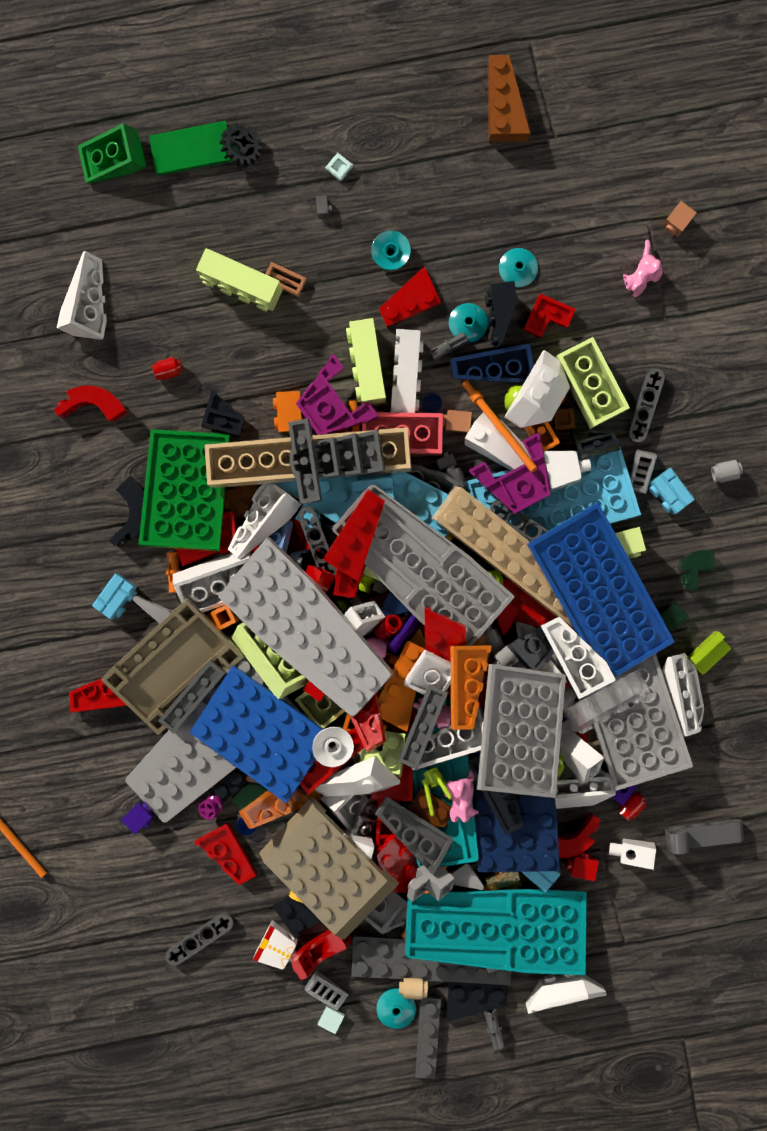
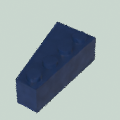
(499, 365)

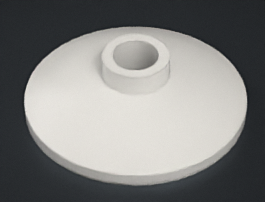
(334, 755)

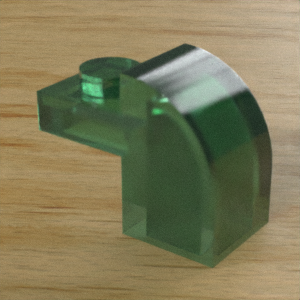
(692, 562)
(248, 794)

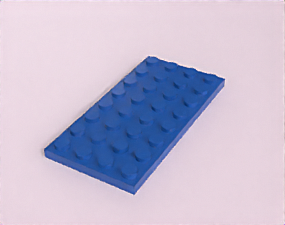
(600, 590)

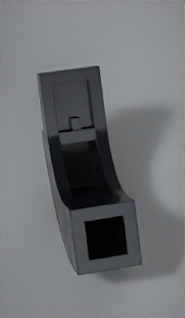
(134, 495)

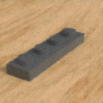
(192, 696)
(423, 726)
(428, 1037)

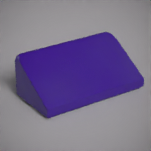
(407, 631)

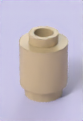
(413, 988)

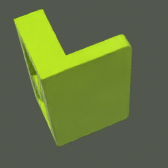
(709, 652)

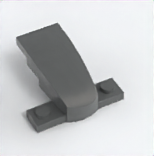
(330, 458)

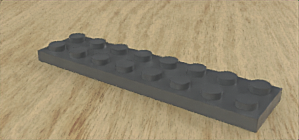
(386, 958)

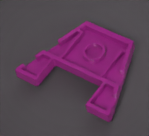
(325, 407)
(518, 487)

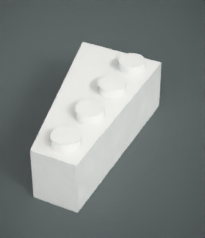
(406, 370)

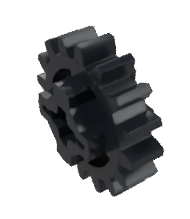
(240, 145)

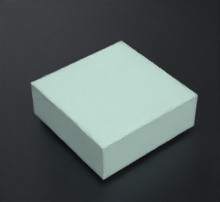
(339, 167)
(331, 1019)

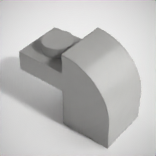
(437, 884)

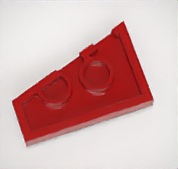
(93, 697)
(228, 852)

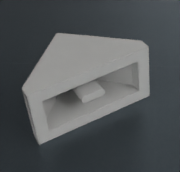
(466, 876)

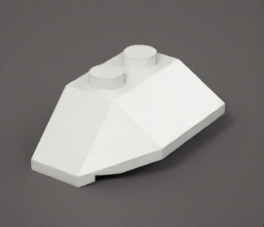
(540, 393)
(684, 692)
(572, 793)
(562, 990)

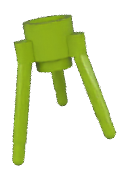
(434, 778)

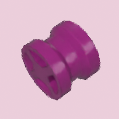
(210, 807)

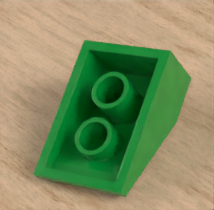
(112, 154)

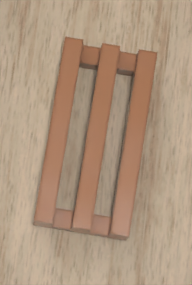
(299, 286)

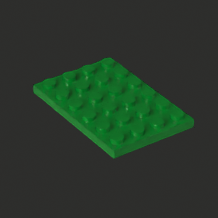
(177, 502)

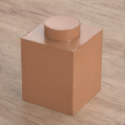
(679, 219)
(457, 421)

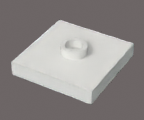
(429, 671)

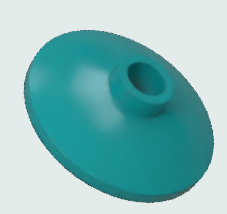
(390, 240)
(521, 276)
(473, 331)
(390, 1000)

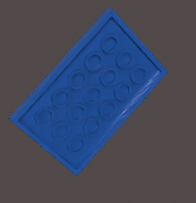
(258, 733)

